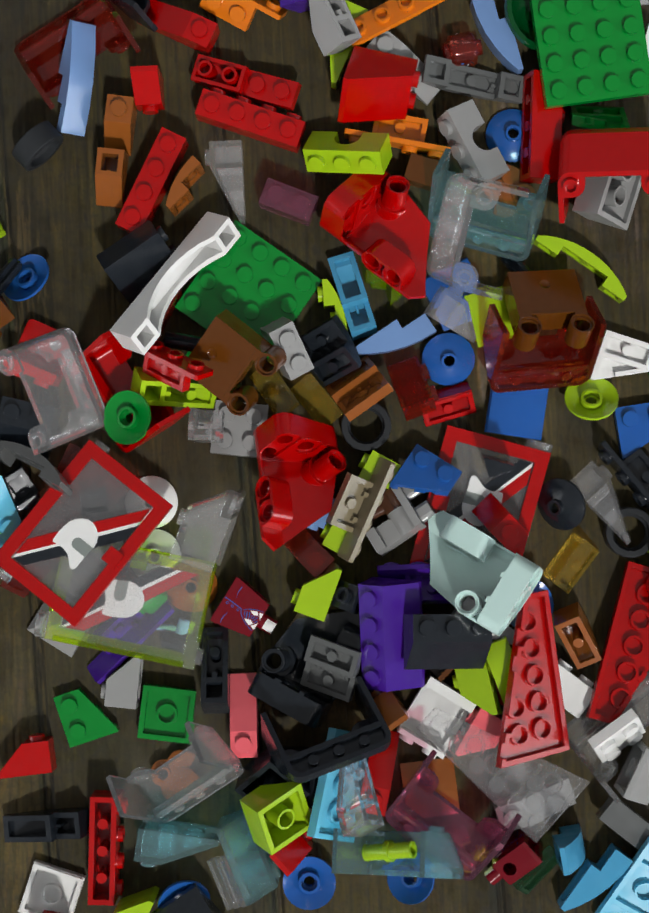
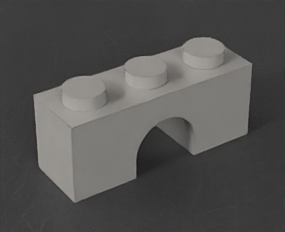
(458, 128)

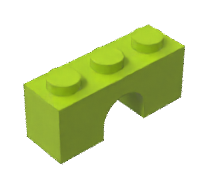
(365, 156)

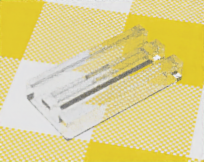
(225, 881)

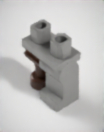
(402, 522)

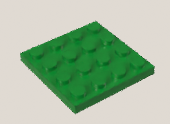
(590, 50)
(251, 283)

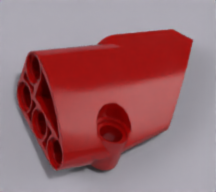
(383, 227)
(296, 475)

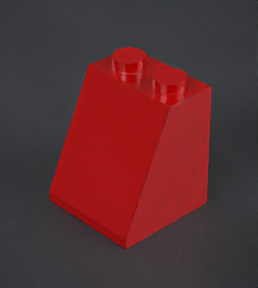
(377, 86)

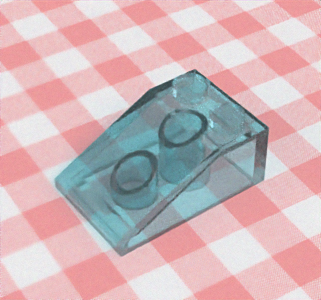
(172, 841)

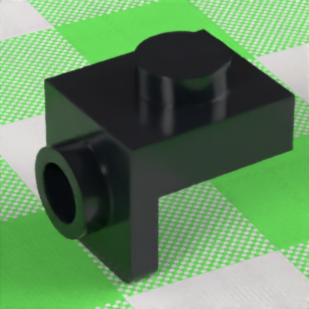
(21, 489)
(346, 597)

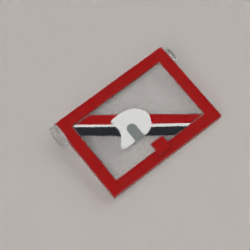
(515, 490)
(80, 543)

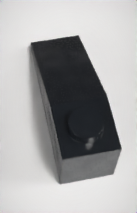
(215, 671)

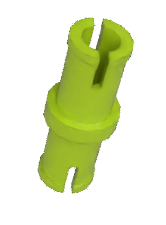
(389, 851)

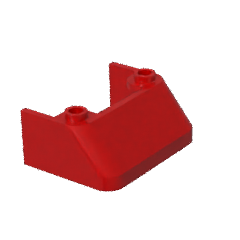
(597, 155)
(113, 374)

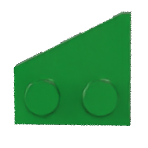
(598, 117)
(82, 718)

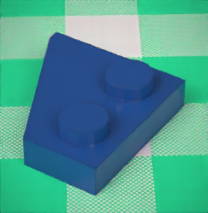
(632, 428)
(426, 473)

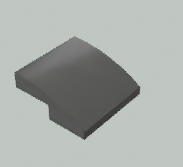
(331, 668)

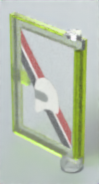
(146, 613)

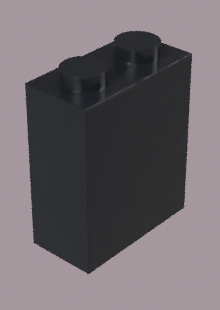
(136, 259)

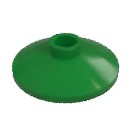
(118, 414)

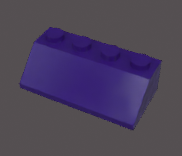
(381, 632)

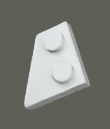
(620, 356)

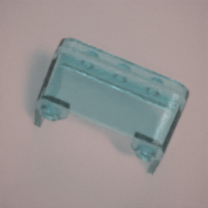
(500, 231)
(434, 859)

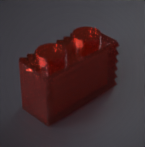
(412, 389)

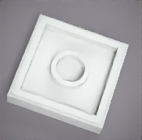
(51, 889)

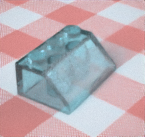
(248, 861)

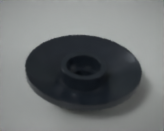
(569, 501)

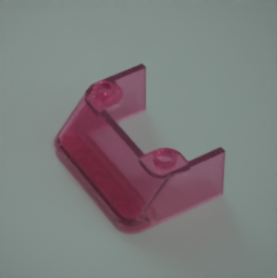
(422, 806)

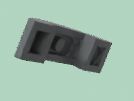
(472, 81)
(49, 474)

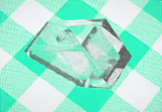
(452, 311)

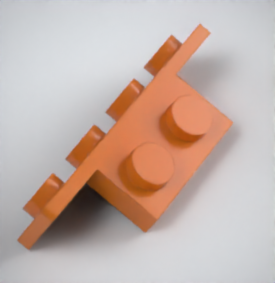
(241, 12)
(389, 16)
(404, 134)

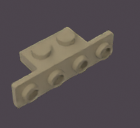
(357, 505)

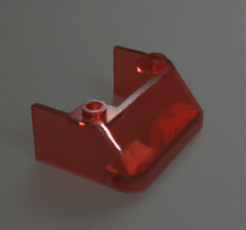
(43, 50)
(547, 365)

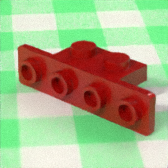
(173, 367)

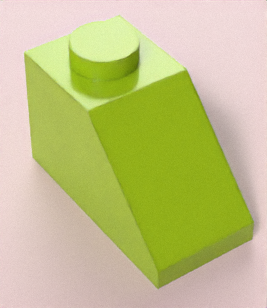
(316, 595)
(478, 687)

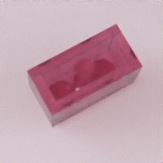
(288, 201)

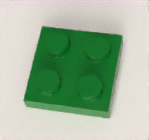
(165, 712)

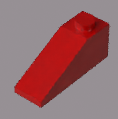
(184, 26)
(381, 771)

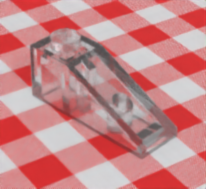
(228, 169)
(602, 498)
(357, 801)

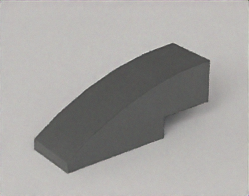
(624, 821)

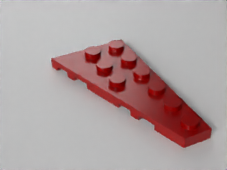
(626, 648)
(533, 703)

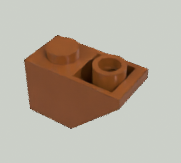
(111, 177)

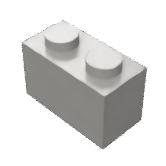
(284, 334)

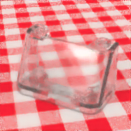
(57, 387)

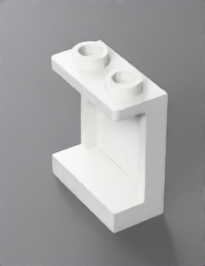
(431, 696)

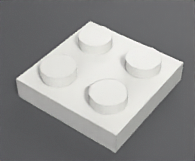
(617, 735)

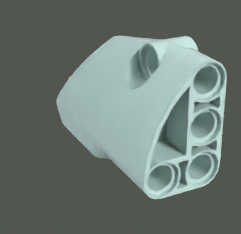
(474, 565)

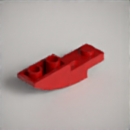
(242, 81)

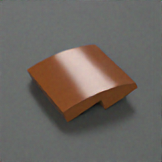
(179, 193)
(359, 389)
(445, 772)

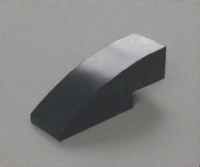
(46, 825)

